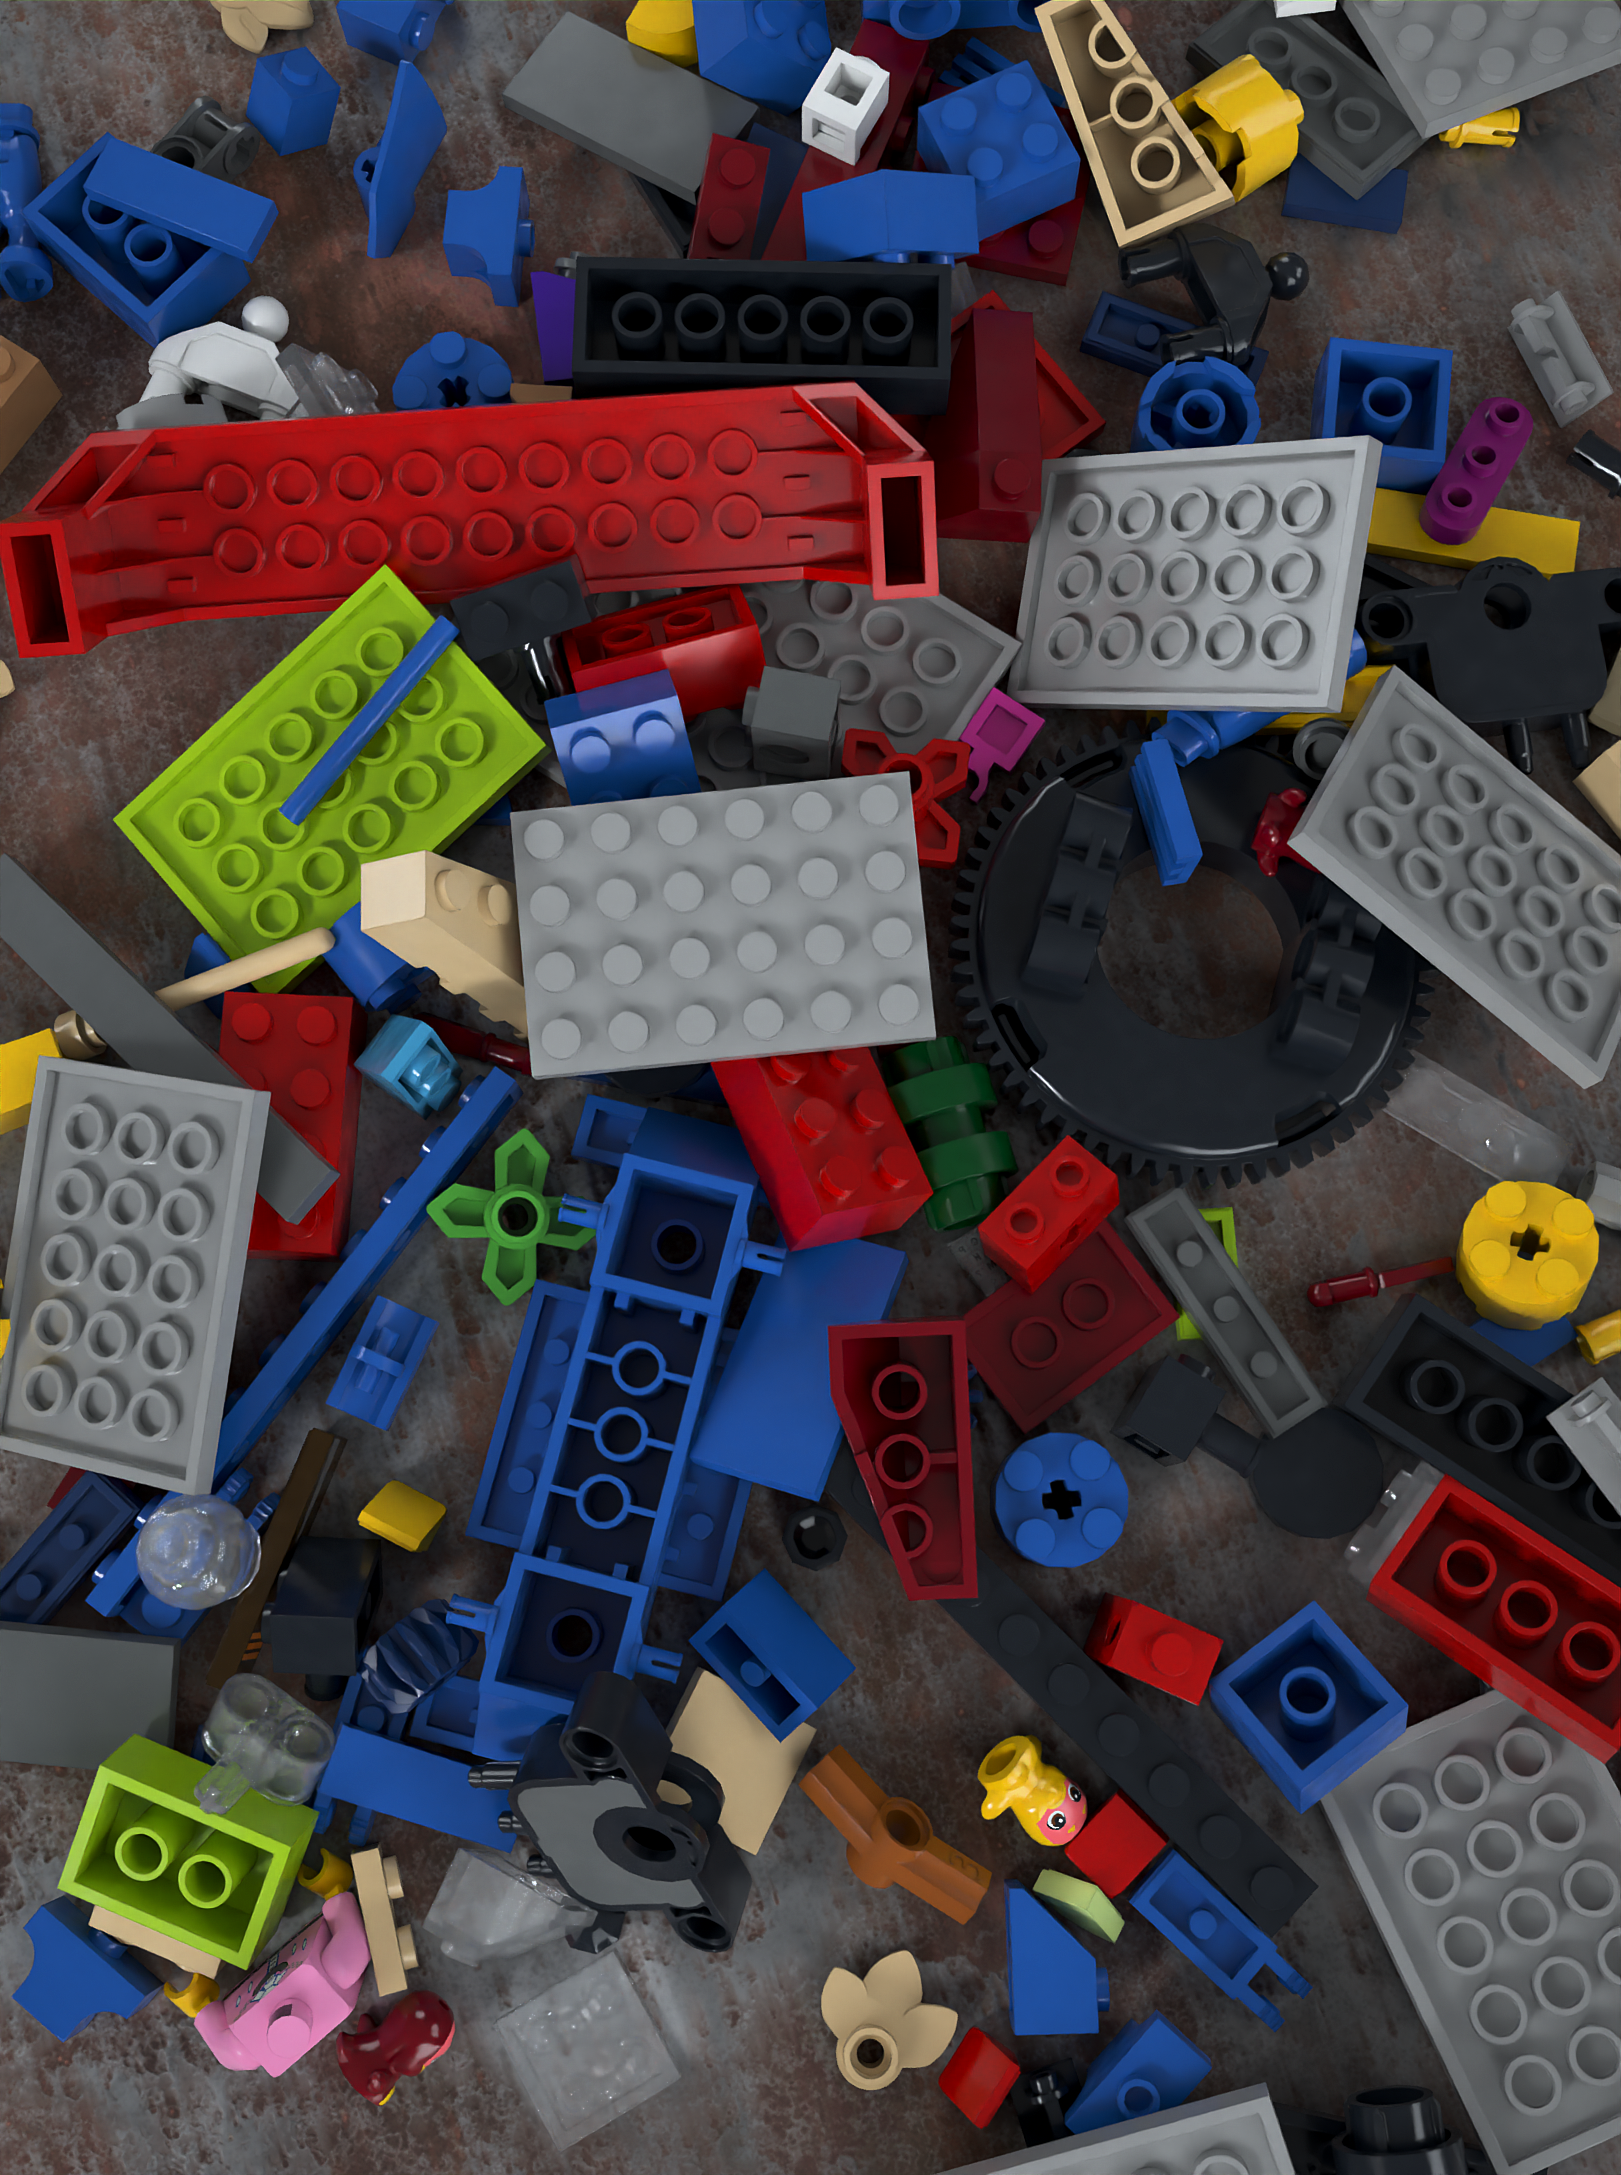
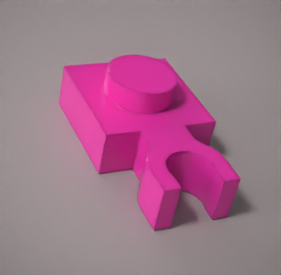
(999, 738)

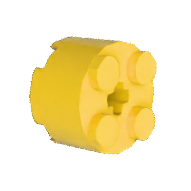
(1243, 123)
(1534, 1221)

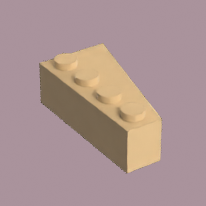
(1132, 135)
(454, 924)

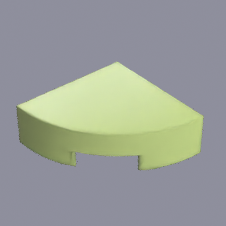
(1080, 1903)

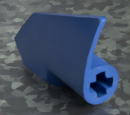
(393, 169)

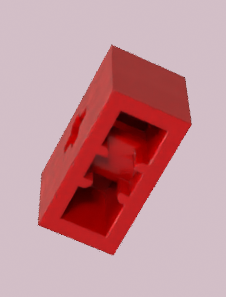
(1049, 1214)

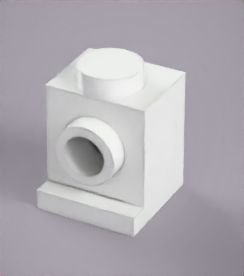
(844, 105)

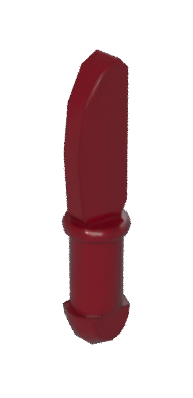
(476, 1043)
(1368, 1283)

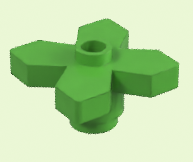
(478, 1213)

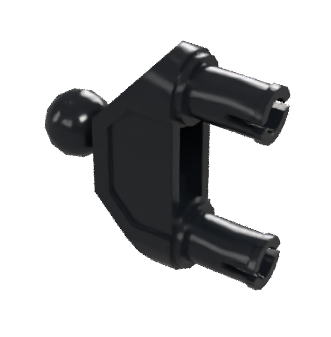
(1224, 284)

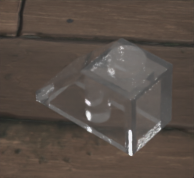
(499, 1909)

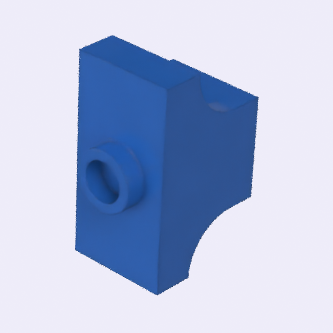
(491, 234)
(79, 1972)
(1138, 2075)

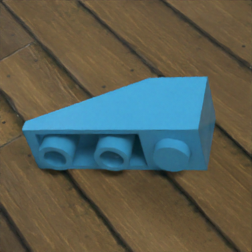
(411, 1065)

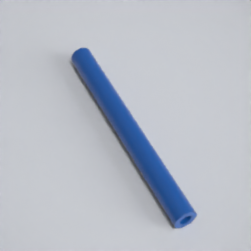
(369, 720)

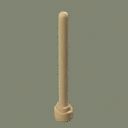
(82, 1042)

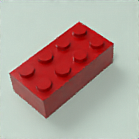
(305, 1057)
(825, 1144)
(1510, 1613)

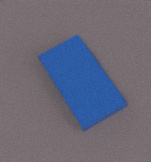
(774, 1399)

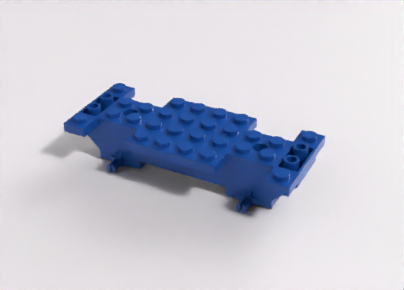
(601, 1429)

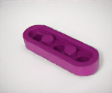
(1475, 471)

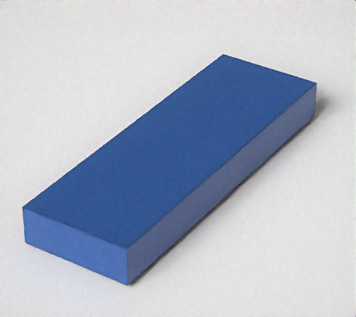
(181, 199)
(413, 1786)

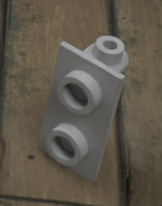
(1558, 357)
(1592, 1432)

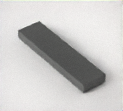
(1225, 1311)

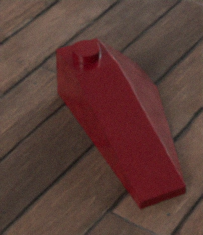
(991, 436)
(908, 1425)

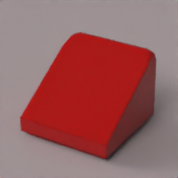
(1115, 1844)
(979, 2076)

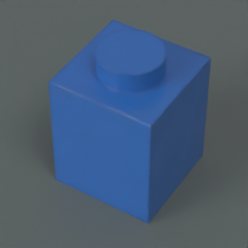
(292, 100)

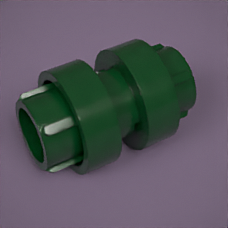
(941, 1110)

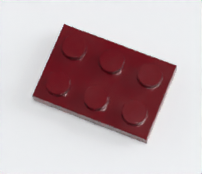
(1069, 1332)

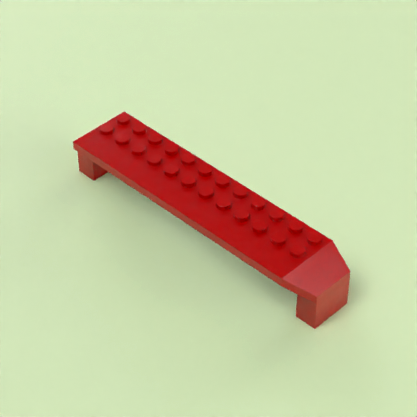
(457, 497)

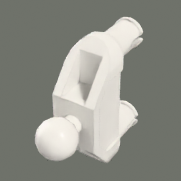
(228, 362)

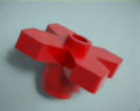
(934, 775)

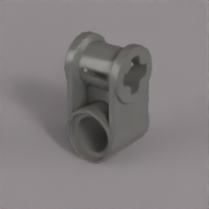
(210, 141)

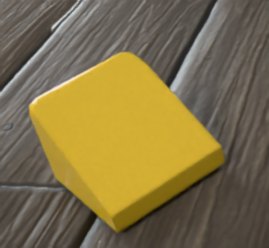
(403, 1516)

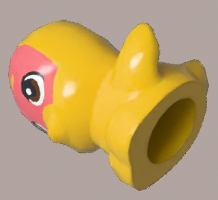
(1040, 1794)

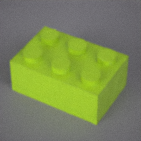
(178, 1870)

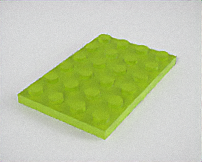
(413, 788)

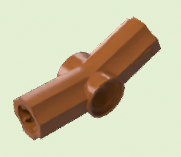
(893, 1839)

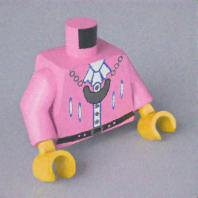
(293, 1993)

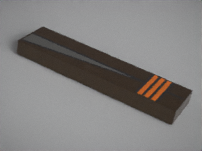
(290, 1521)

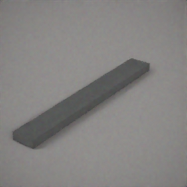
(144, 1026)

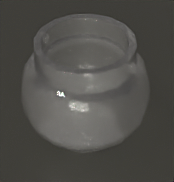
(197, 1552)

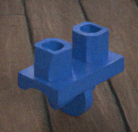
(382, 1363)

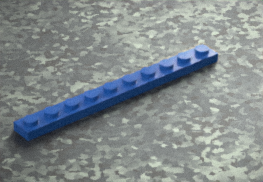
(330, 1307)

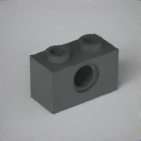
(793, 723)

